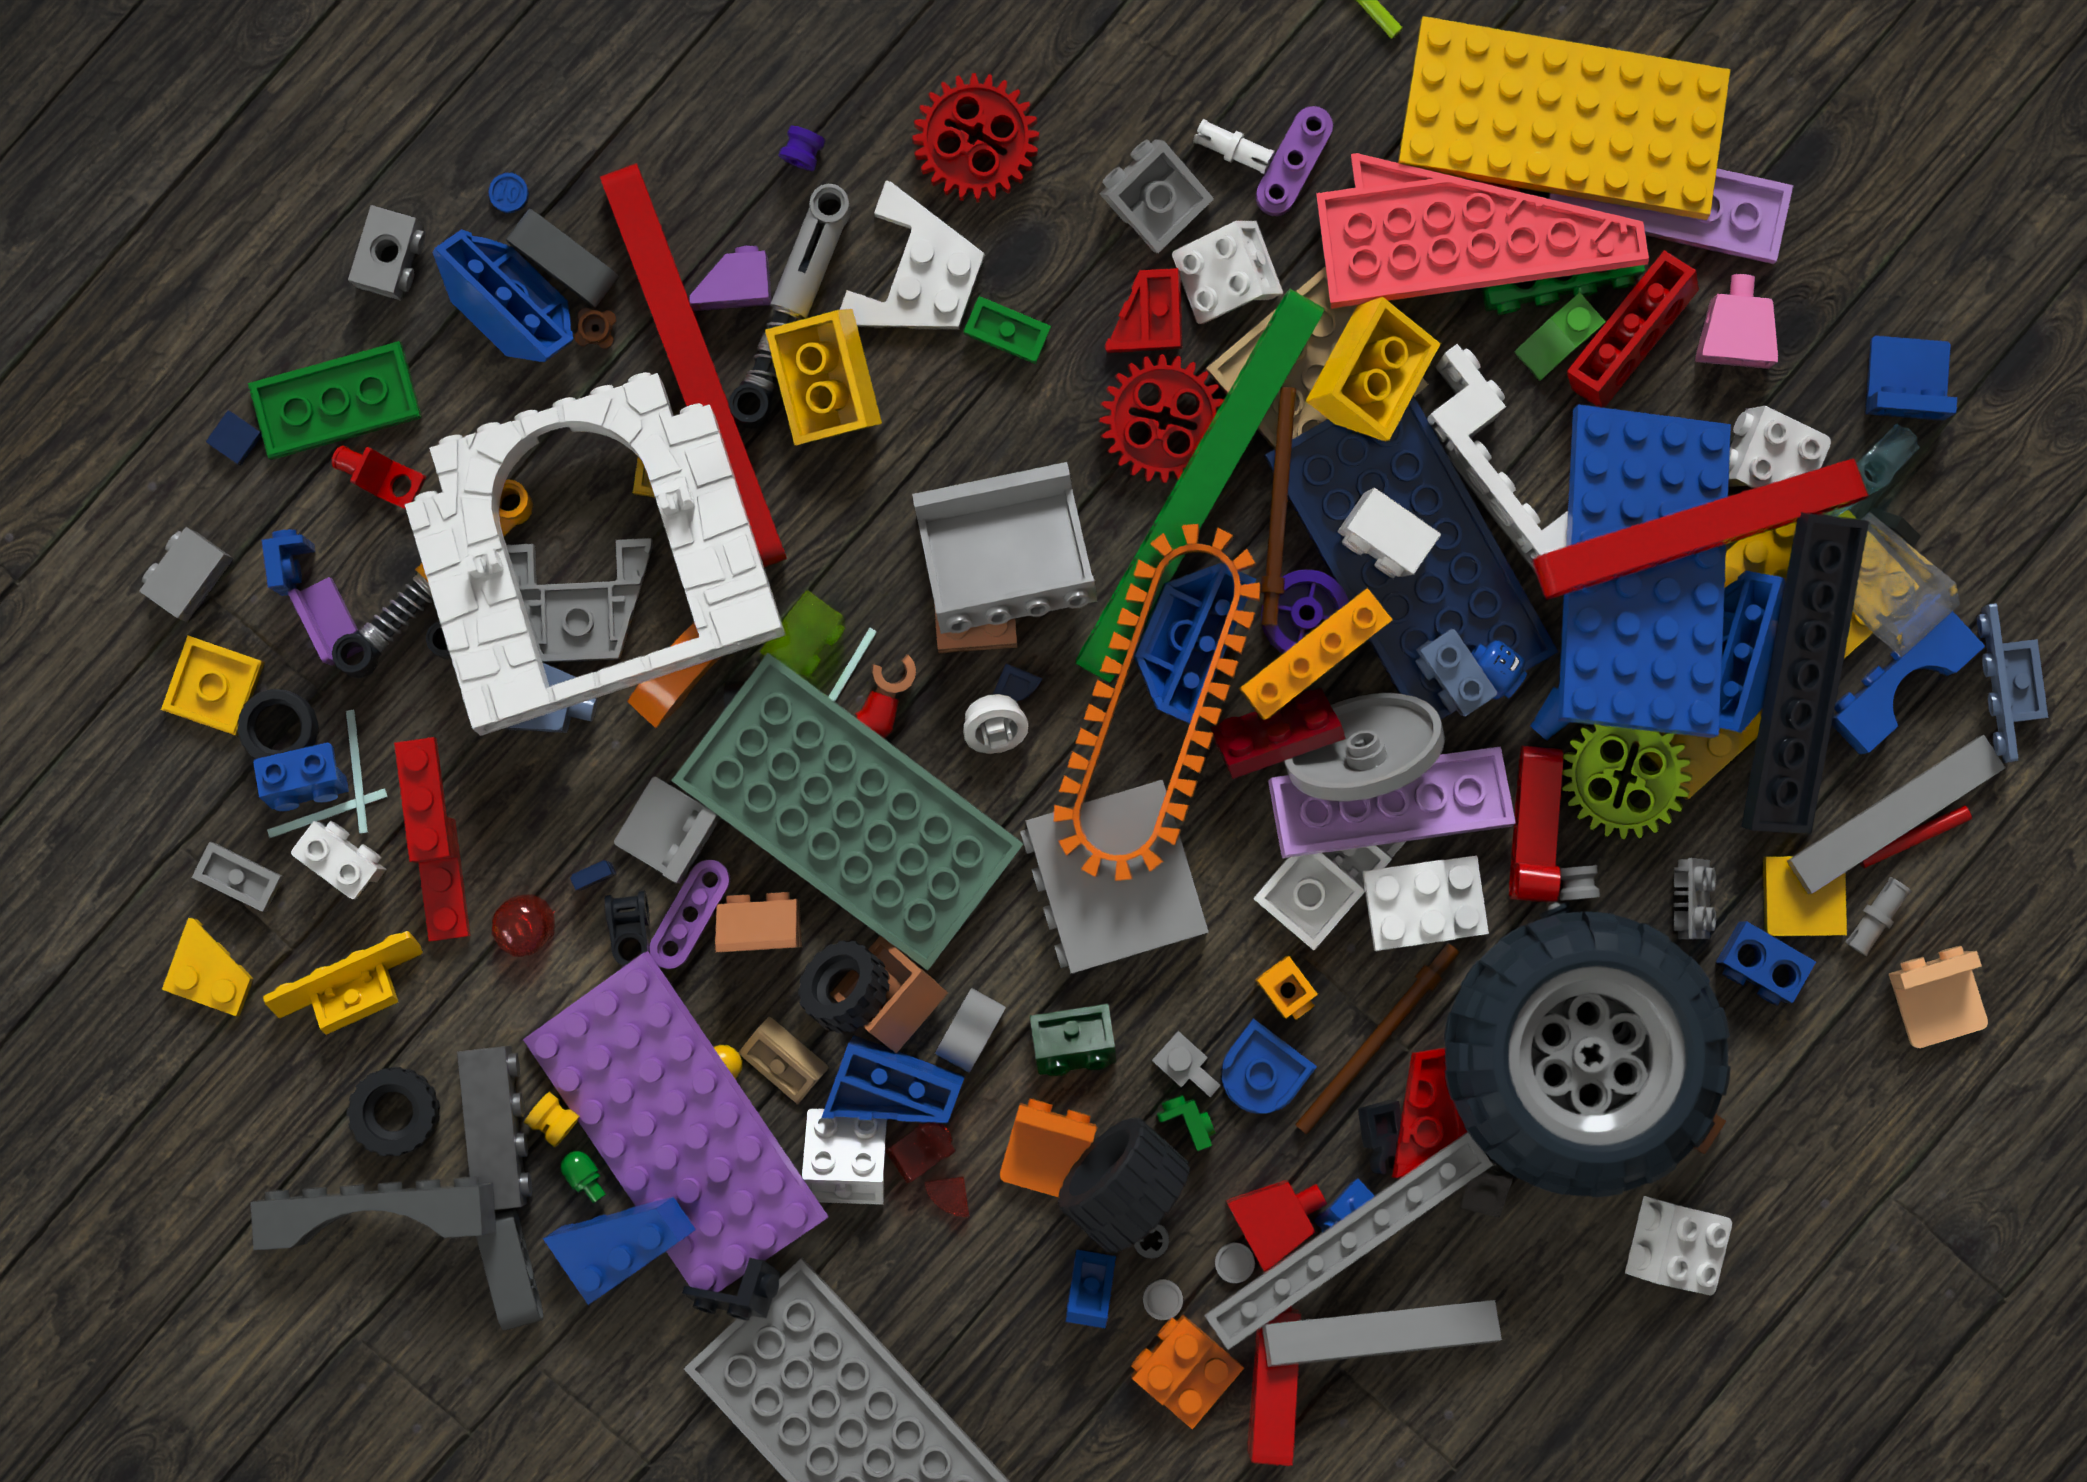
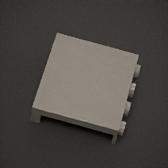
(1004, 548)
(1107, 917)

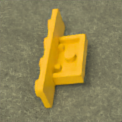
(349, 987)

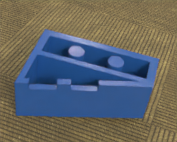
(891, 1086)
(616, 1245)

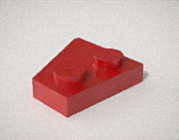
(1151, 314)

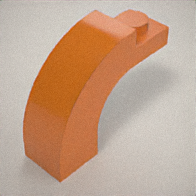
(664, 695)

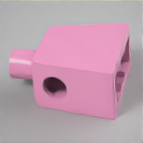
(1739, 328)

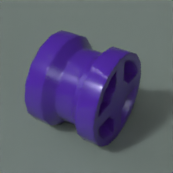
(802, 148)

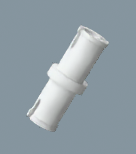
(1233, 146)

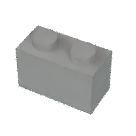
(185, 573)

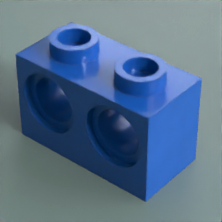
(1768, 955)

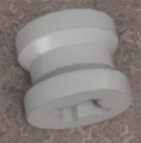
(1578, 883)

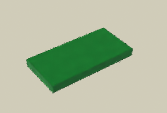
(335, 400)

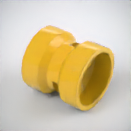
(551, 1119)

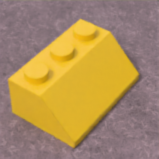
(1373, 370)
(823, 376)

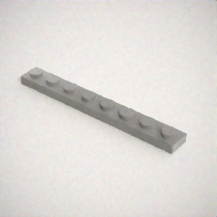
(1348, 1240)

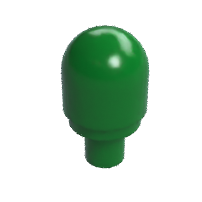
(582, 1175)

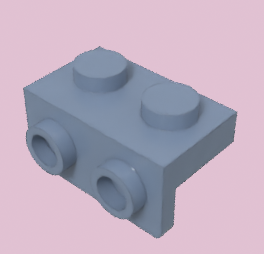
(1457, 673)

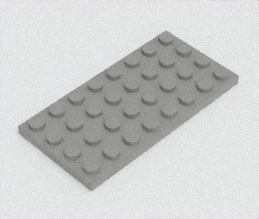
(830, 1396)

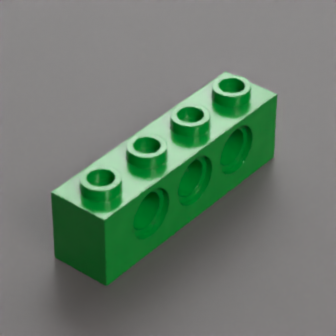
(1544, 292)

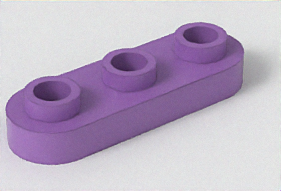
(1293, 177)
(676, 927)

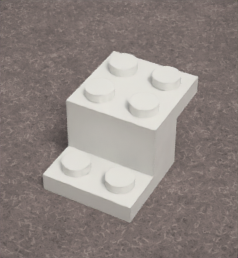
(1425, 902)

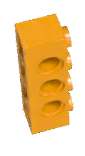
(1315, 654)

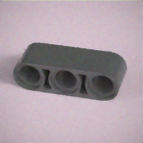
(562, 258)
(510, 1272)

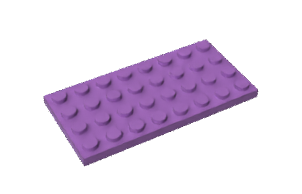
(675, 1122)

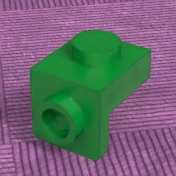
(1198, 1124)

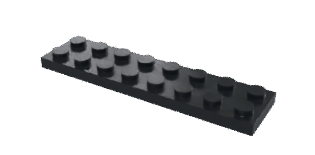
(1804, 673)

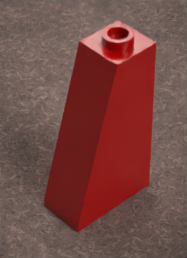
(1273, 1403)

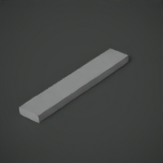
(1895, 814)
(1381, 1333)

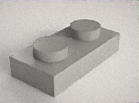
(237, 877)

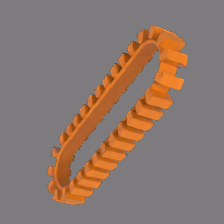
(1101, 690)

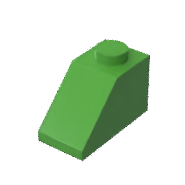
(1560, 336)

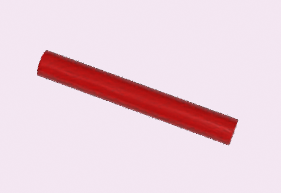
(1920, 834)

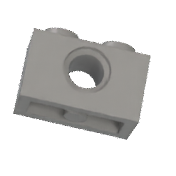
(382, 230)

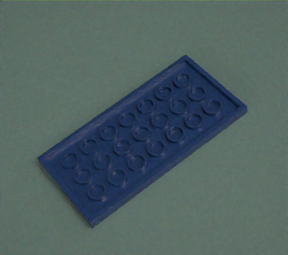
(1462, 578)

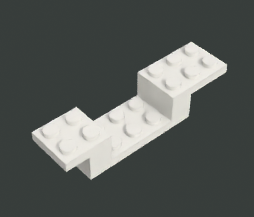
(1461, 418)

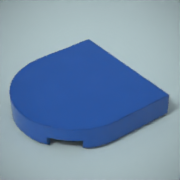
(1263, 1071)

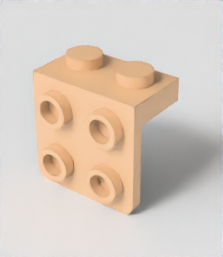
(1939, 997)

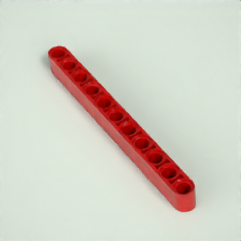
(684, 339)

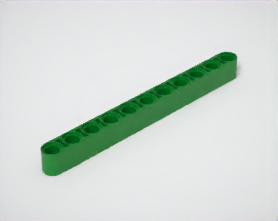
(1209, 465)

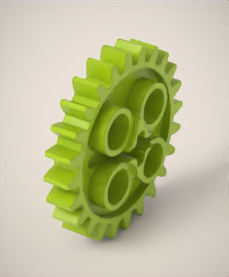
(1660, 785)

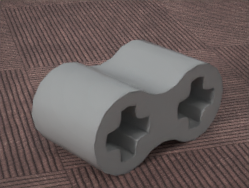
(970, 1030)

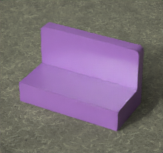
(324, 617)

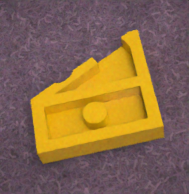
(207, 972)

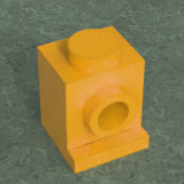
(1284, 972)

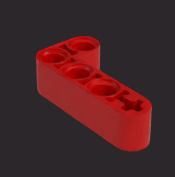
(1536, 827)

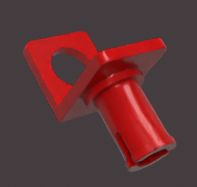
(377, 474)

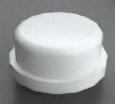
(994, 724)

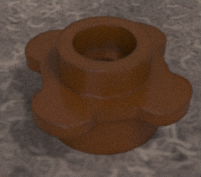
(587, 320)

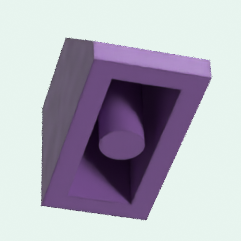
(735, 282)

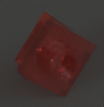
(921, 1150)

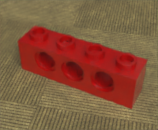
(1633, 329)

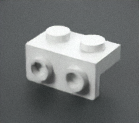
(336, 859)

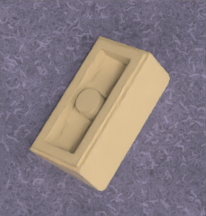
(783, 1060)

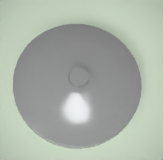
(1385, 748)

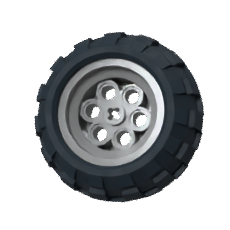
(1631, 1129)

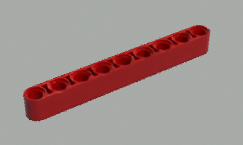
(1698, 529)

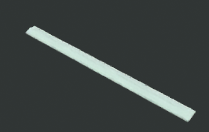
(852, 664)
(356, 768)
(326, 813)

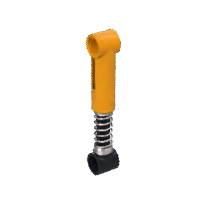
(376, 634)

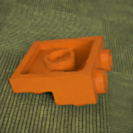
(1185, 1370)

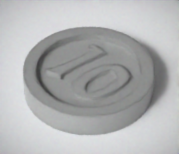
(1234, 1262)
(1162, 1299)

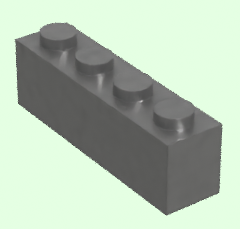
(492, 1123)

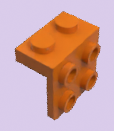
(1045, 1146)

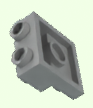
(1155, 193)

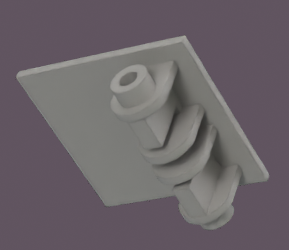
(1700, 917)

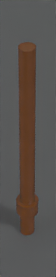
(1272, 583)
(1427, 979)

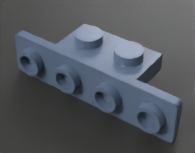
(2015, 682)

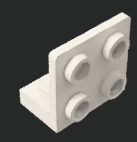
(1226, 270)
(844, 1158)

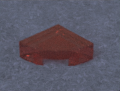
(949, 1195)

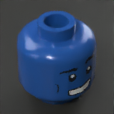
(1501, 667)

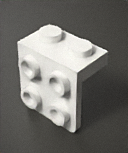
(1773, 448)
(1678, 1246)

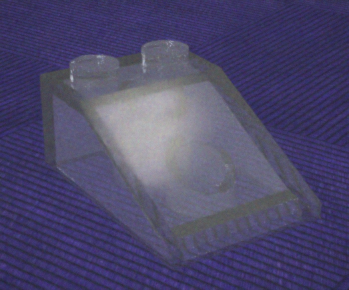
(1900, 590)

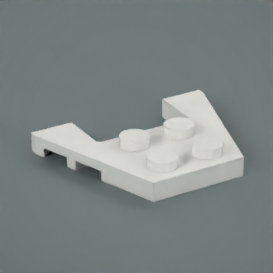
(932, 276)

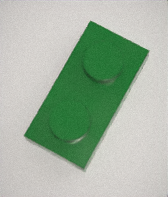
(1007, 330)

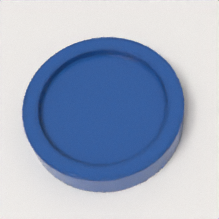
(508, 192)

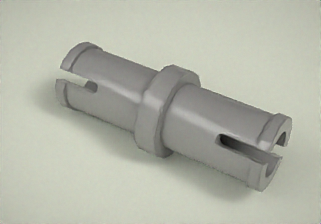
(1878, 916)

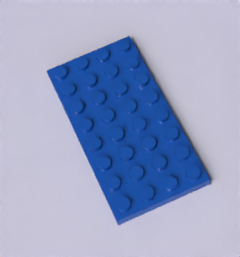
(1651, 641)

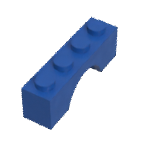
(1869, 714)

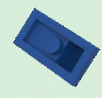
(1090, 1289)

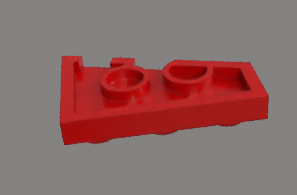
(1428, 1113)

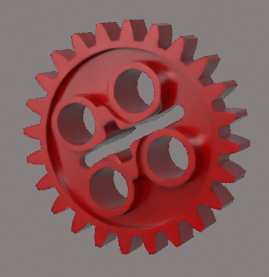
(957, 167)
(1170, 384)

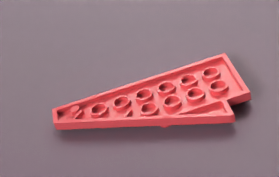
(1439, 233)

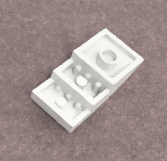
(1318, 889)

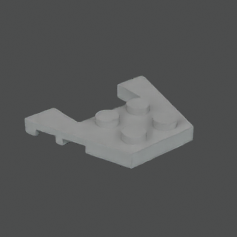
(582, 618)

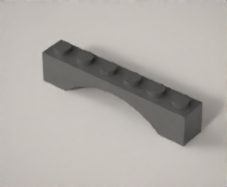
(448, 1210)

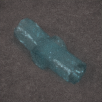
(1884, 460)

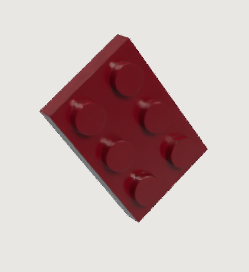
(1294, 729)

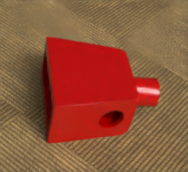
(1275, 1219)

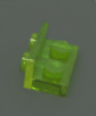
(807, 631)

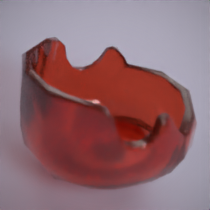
(523, 925)

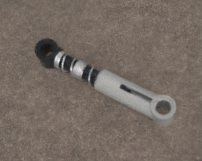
(793, 296)

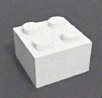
(1387, 534)

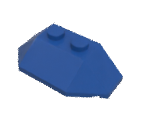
(504, 296)
(1184, 637)
(1748, 642)

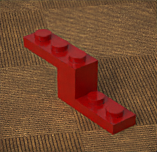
(432, 839)

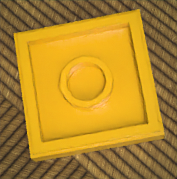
(212, 685)
(1793, 911)

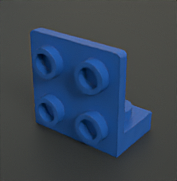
(1909, 378)

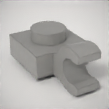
(1182, 1062)

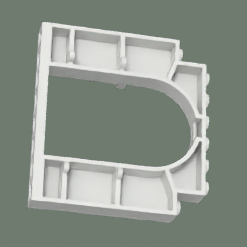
(477, 585)

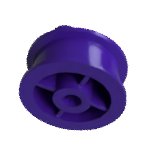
(1304, 590)

